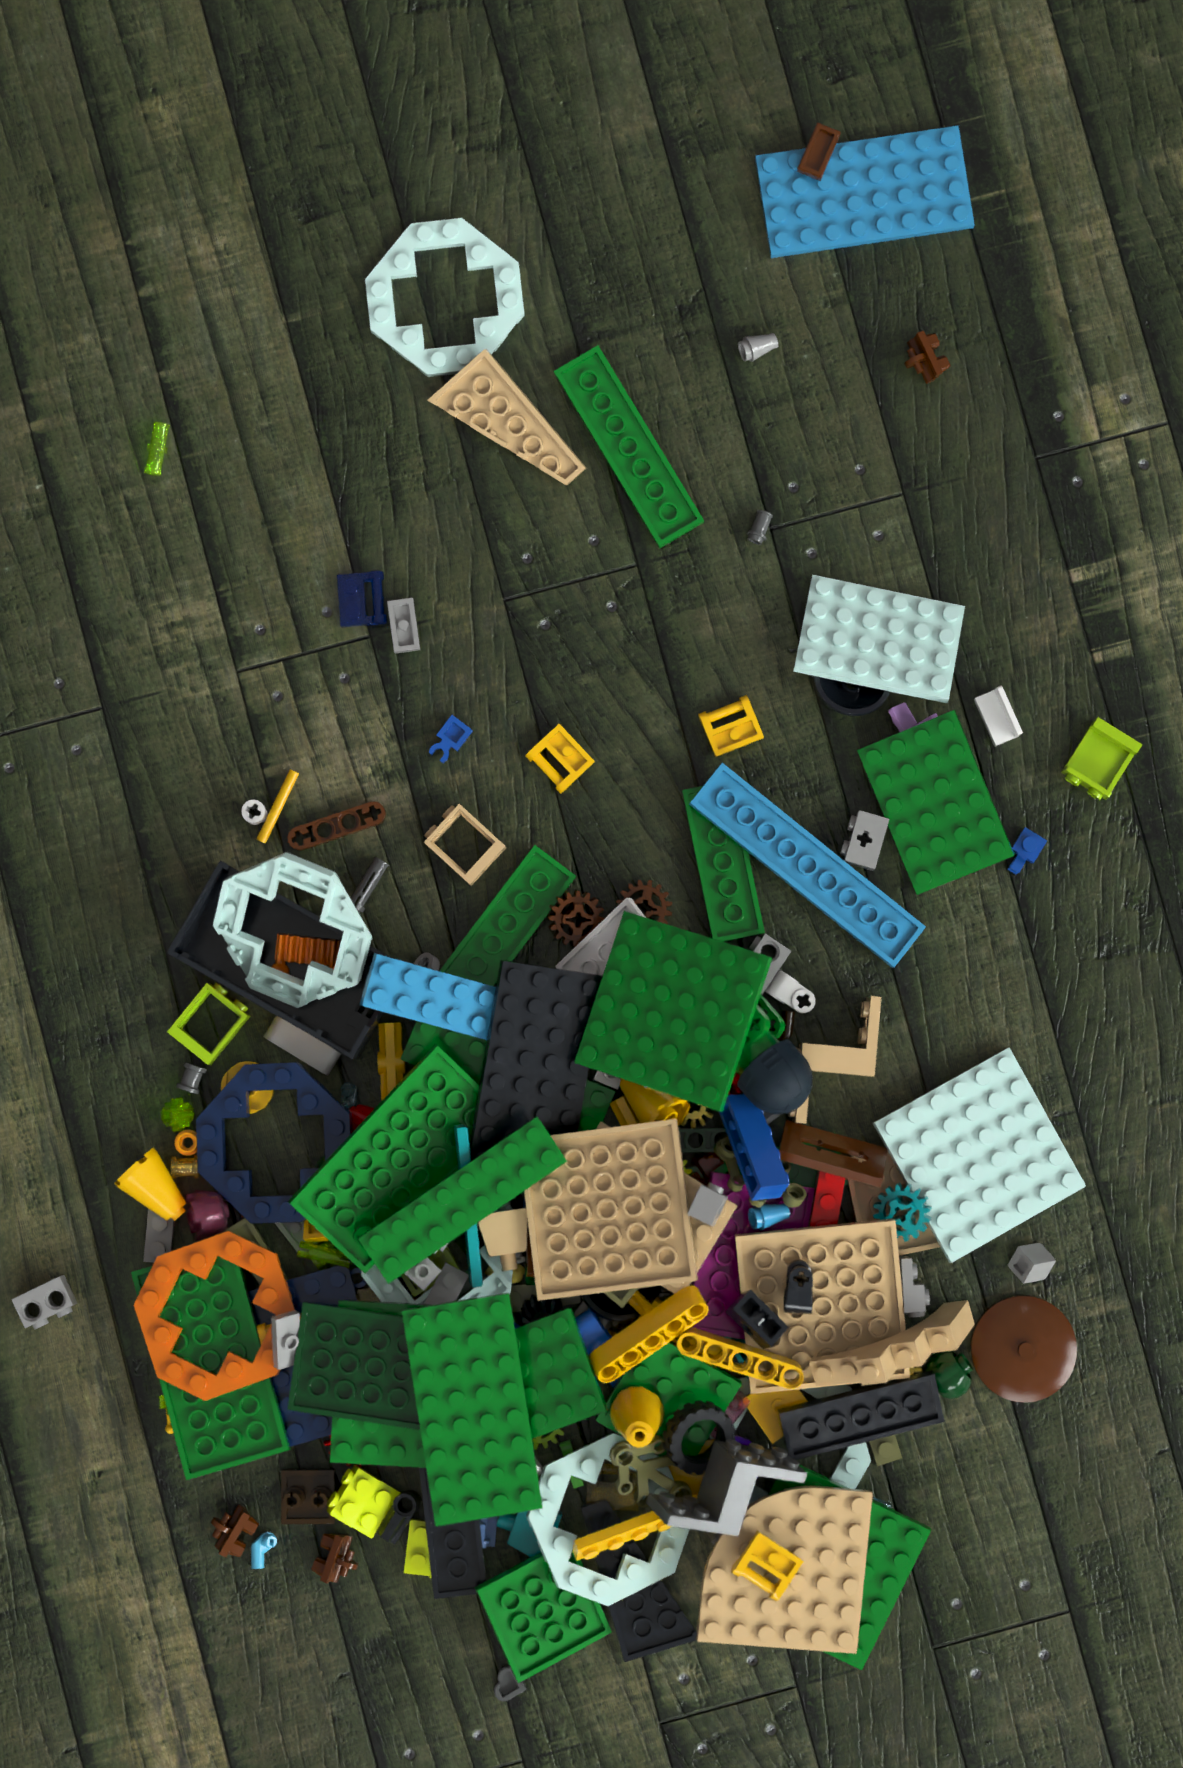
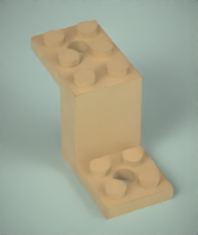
(845, 1059)

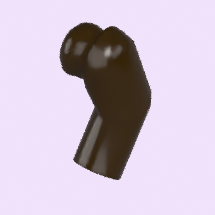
(788, 1018)

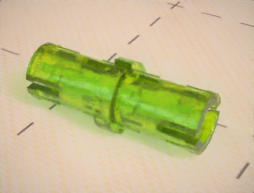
(157, 448)
(323, 1254)

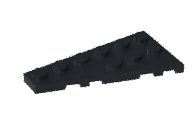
(648, 1618)

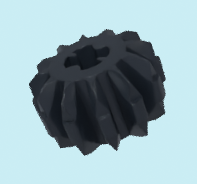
(536, 1310)

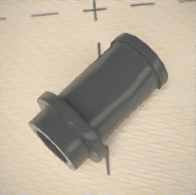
(759, 527)

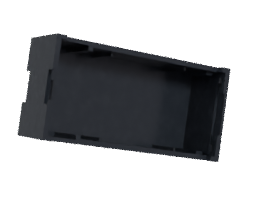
(330, 1019)

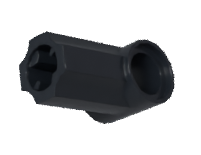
(398, 1517)

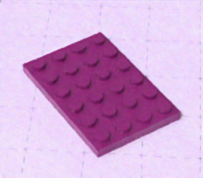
(719, 1273)

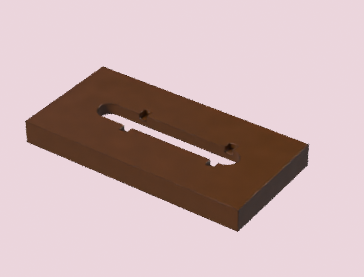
(796, 1152)

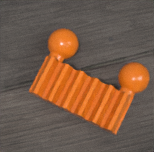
(304, 950)

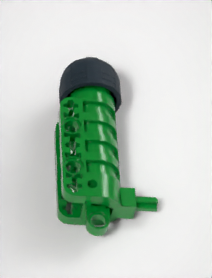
(772, 1070)

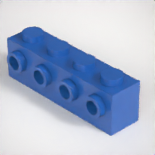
(754, 1148)

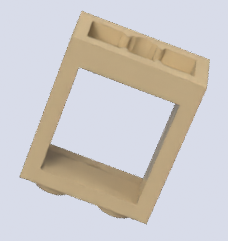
(483, 863)

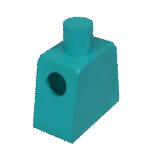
(522, 1535)

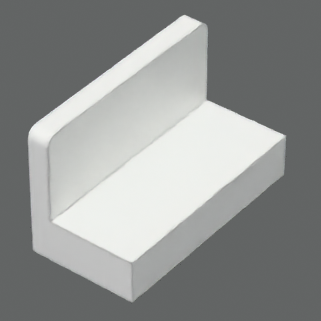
(998, 716)

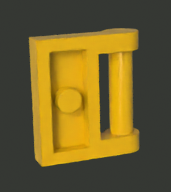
(734, 734)
(566, 752)
(770, 1557)

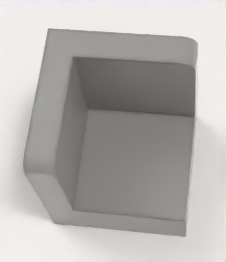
(1031, 1263)

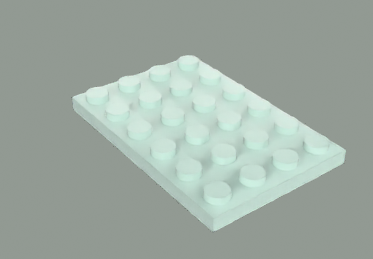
(879, 639)

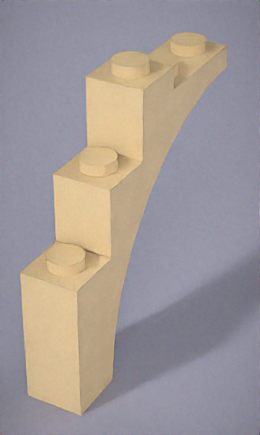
(911, 1348)

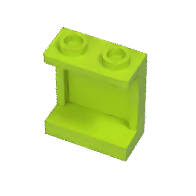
(1100, 759)

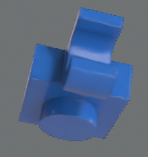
(1026, 847)

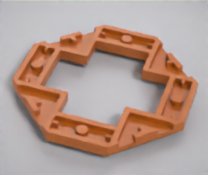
(162, 1335)

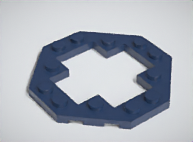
(234, 1103)

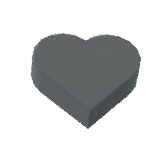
(507, 1686)

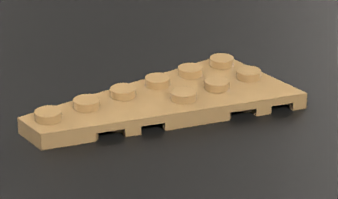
(499, 409)

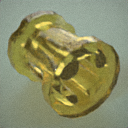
(184, 1167)

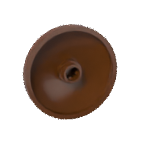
(1023, 1348)

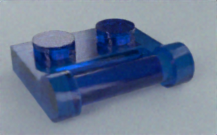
(352, 599)

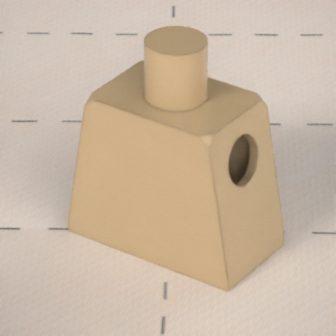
(505, 1235)

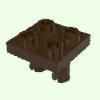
(306, 1496)

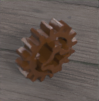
(646, 896)
(575, 906)

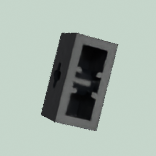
(756, 1319)

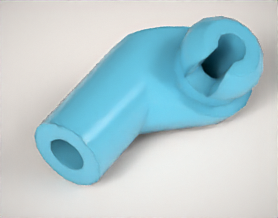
(260, 1547)

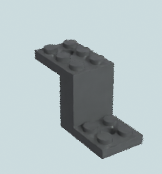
(726, 1487)

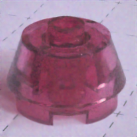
(207, 1213)

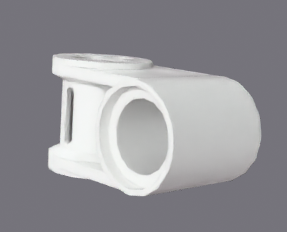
(787, 989)

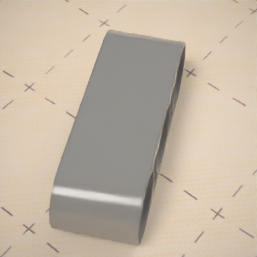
(302, 1045)

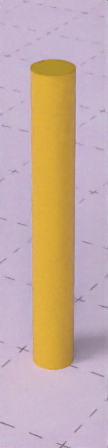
(277, 806)

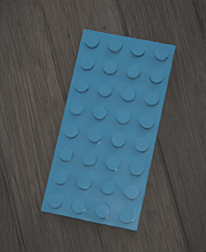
(867, 193)

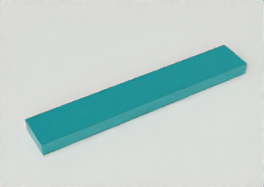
(471, 1234)

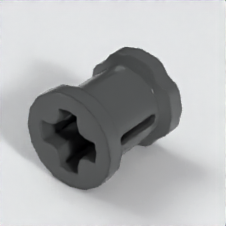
(191, 1078)

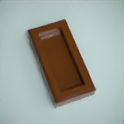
(818, 151)

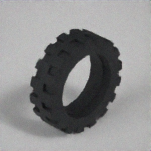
(682, 1421)

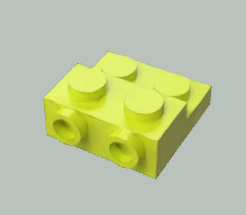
(362, 1501)
(417, 1552)

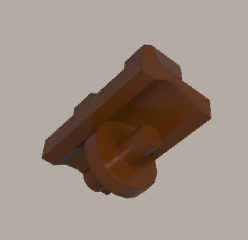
(923, 357)
(229, 1529)
(338, 1560)

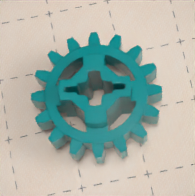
(897, 1202)

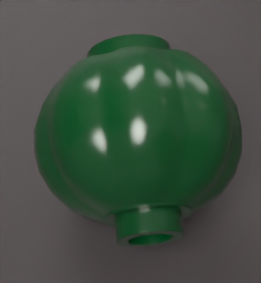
(951, 1373)

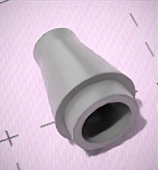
(756, 346)

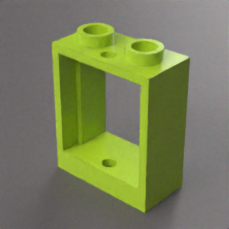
(190, 1042)

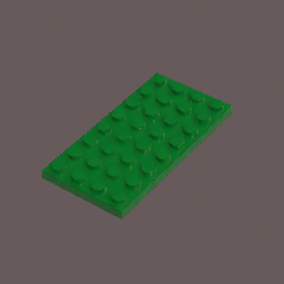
(391, 1155)
(215, 1321)
(472, 1409)

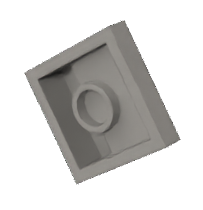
(914, 1293)

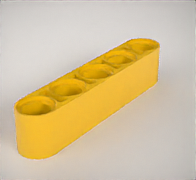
(648, 1334)
(749, 1366)

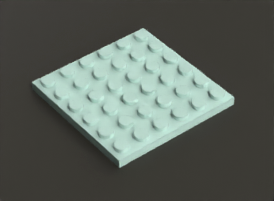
(980, 1154)

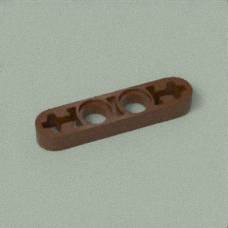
(335, 822)

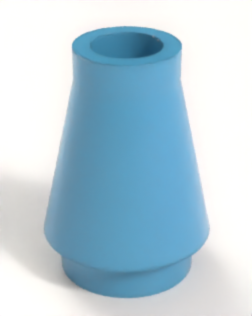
(767, 1215)

